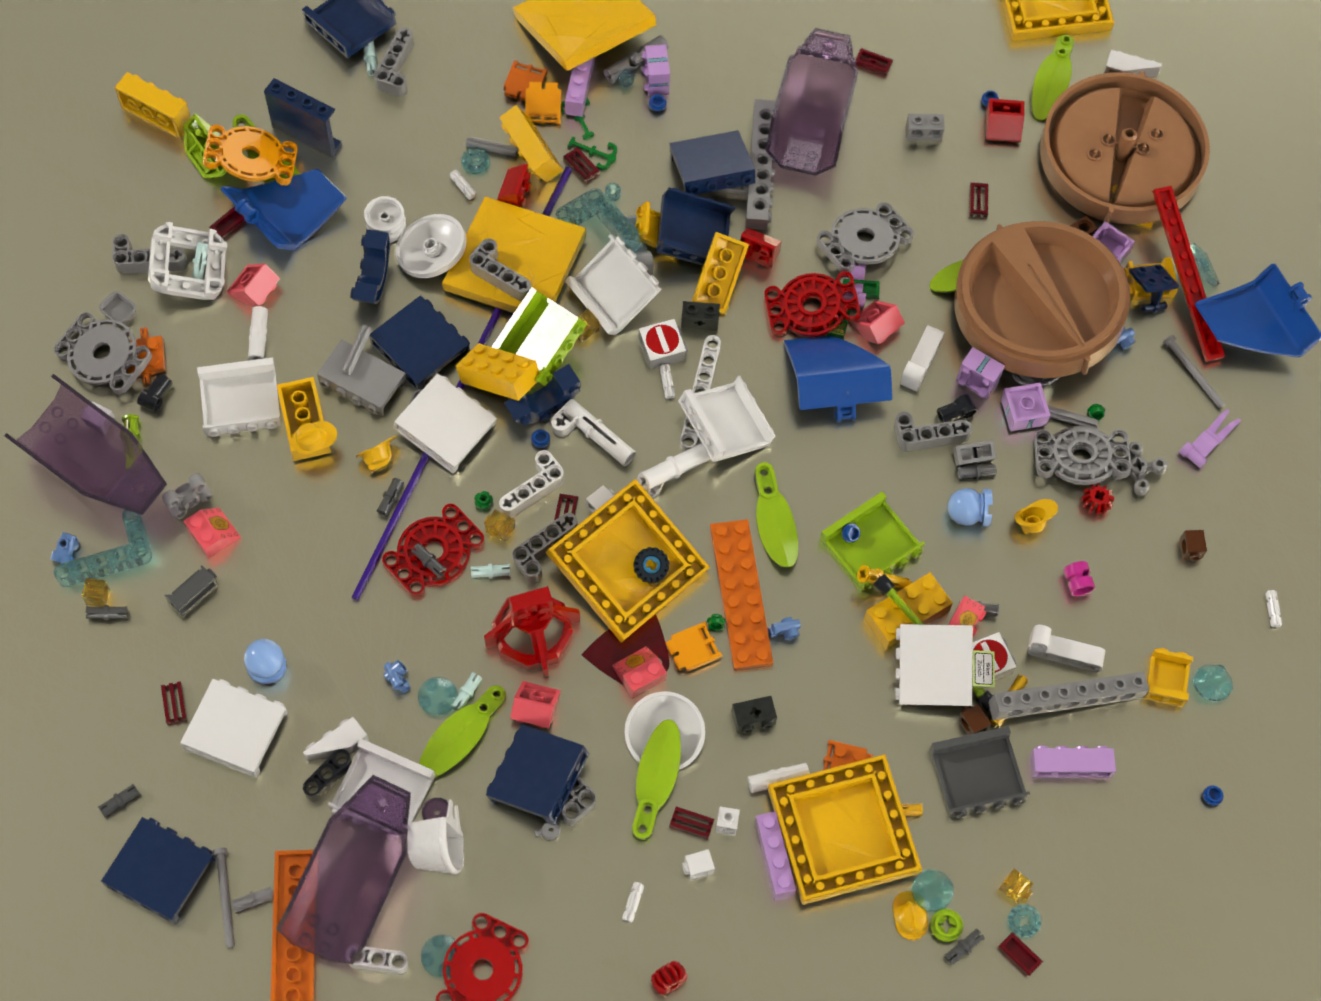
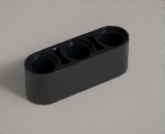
(323, 784)

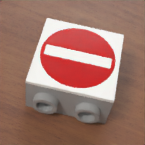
(662, 343)
(1004, 662)

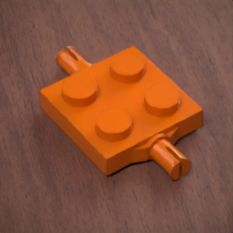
(157, 363)

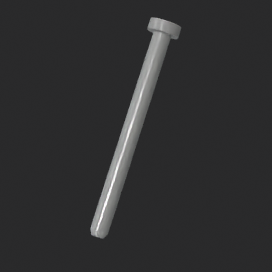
(1170, 341)
(220, 854)

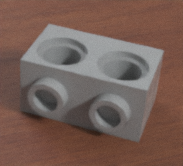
(925, 127)
(974, 453)

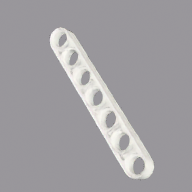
(702, 384)

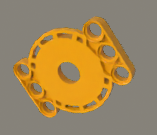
(243, 138)

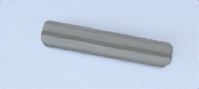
(491, 146)
(356, 350)
(1072, 418)

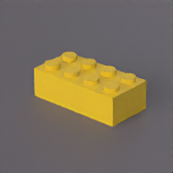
(152, 104)
(530, 144)
(498, 371)
(300, 406)
(922, 596)

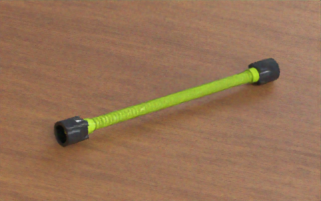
(885, 586)

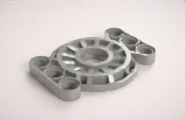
(859, 251)
(111, 368)
(1098, 444)

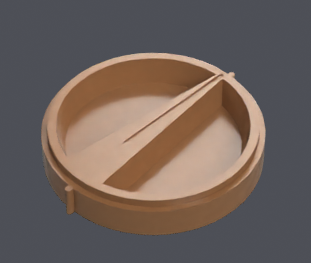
(1124, 135)
(1042, 299)

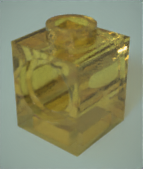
(592, 324)
(499, 525)
(95, 592)
(1017, 886)

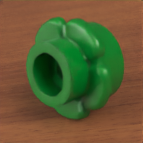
(1096, 411)
(483, 504)
(716, 622)

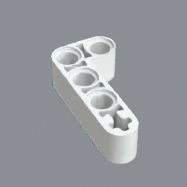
(922, 358)
(528, 487)
(1063, 650)

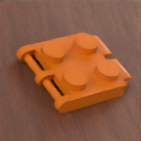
(519, 79)
(844, 754)

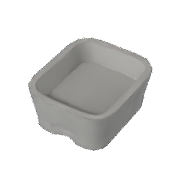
(118, 308)

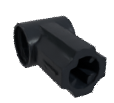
(153, 396)
(961, 407)

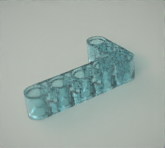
(597, 203)
(110, 556)

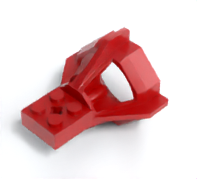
(532, 614)

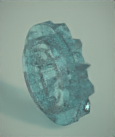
(476, 166)
(1021, 911)

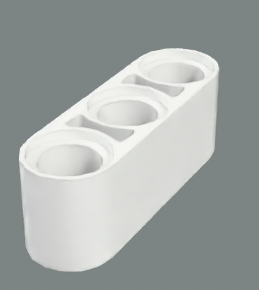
(386, 965)

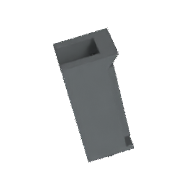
(192, 590)

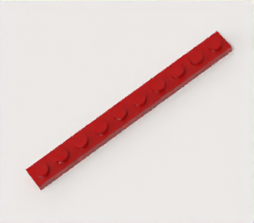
(1186, 269)

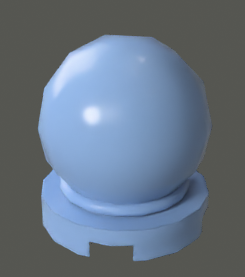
(969, 506)
(265, 661)

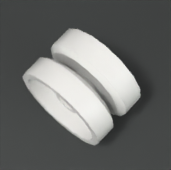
(385, 215)

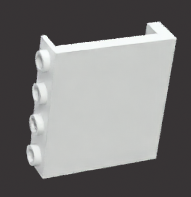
(614, 286)
(239, 397)
(727, 420)
(444, 422)
(935, 664)
(233, 727)
(388, 766)

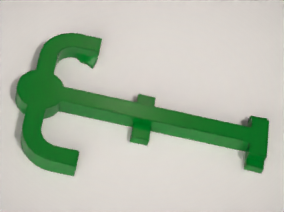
(587, 134)
(611, 158)

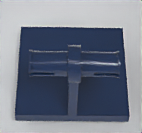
(1154, 280)

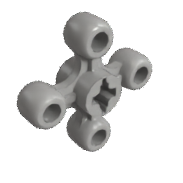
(1144, 467)
(187, 496)

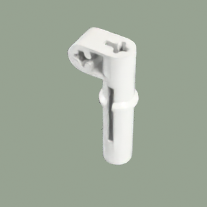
(593, 429)
(672, 467)

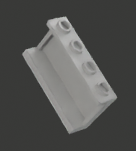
(369, 384)

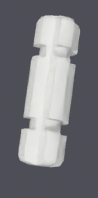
(463, 185)
(667, 381)
(1273, 608)
(633, 902)

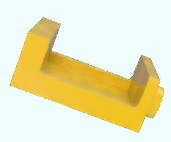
(647, 224)
(1137, 292)
(1168, 677)

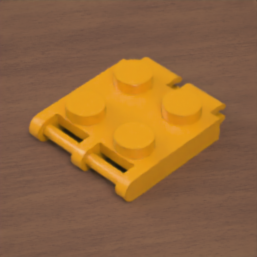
(543, 102)
(693, 647)

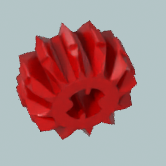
(1104, 498)
(669, 977)

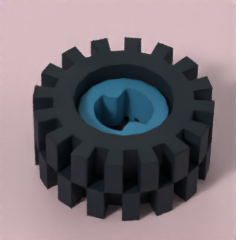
(647, 574)

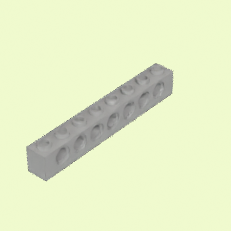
(763, 168)
(1068, 696)

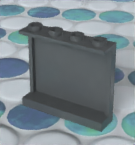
(978, 772)

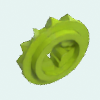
(953, 919)

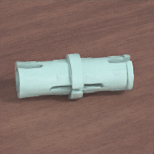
(370, 58)
(201, 251)
(490, 571)
(467, 691)

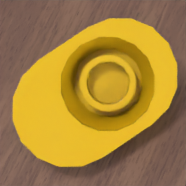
(314, 437)
(378, 455)
(1034, 516)
(909, 917)

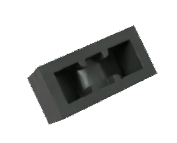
(700, 315)
(762, 708)

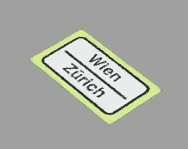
(984, 668)

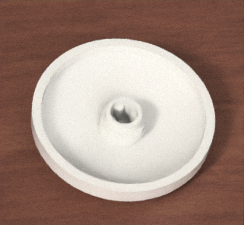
(431, 246)
(659, 707)

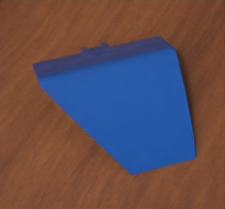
(288, 212)
(1263, 316)
(837, 375)

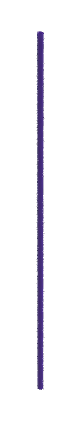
(424, 458)

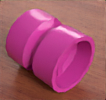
(1079, 578)

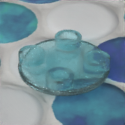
(1213, 682)
(437, 696)
(932, 890)
(434, 954)

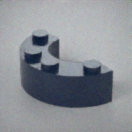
(374, 267)
(546, 401)

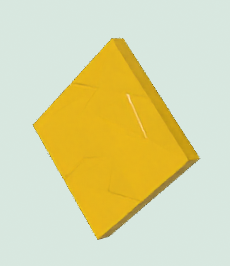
(1056, 17)
(583, 28)
(526, 243)
(601, 557)
(844, 829)

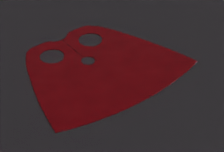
(608, 649)

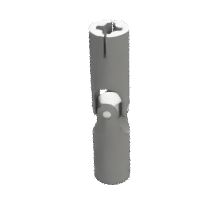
(635, 58)

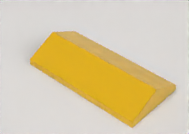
(720, 271)

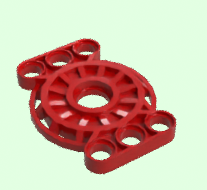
(812, 286)
(434, 530)
(486, 947)

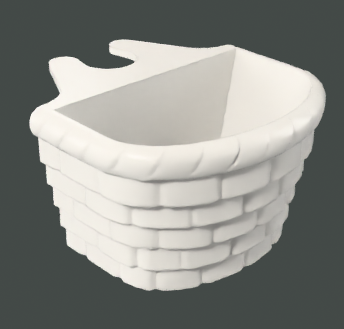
(437, 843)

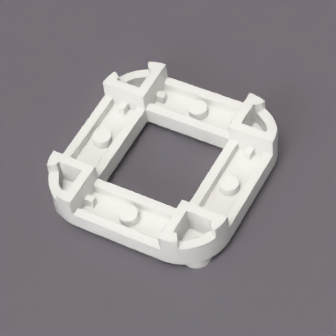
(158, 272)

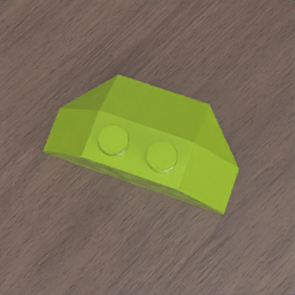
(195, 140)

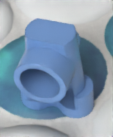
(1126, 338)
(65, 547)
(787, 627)
(394, 675)

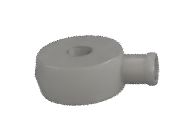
(549, 835)

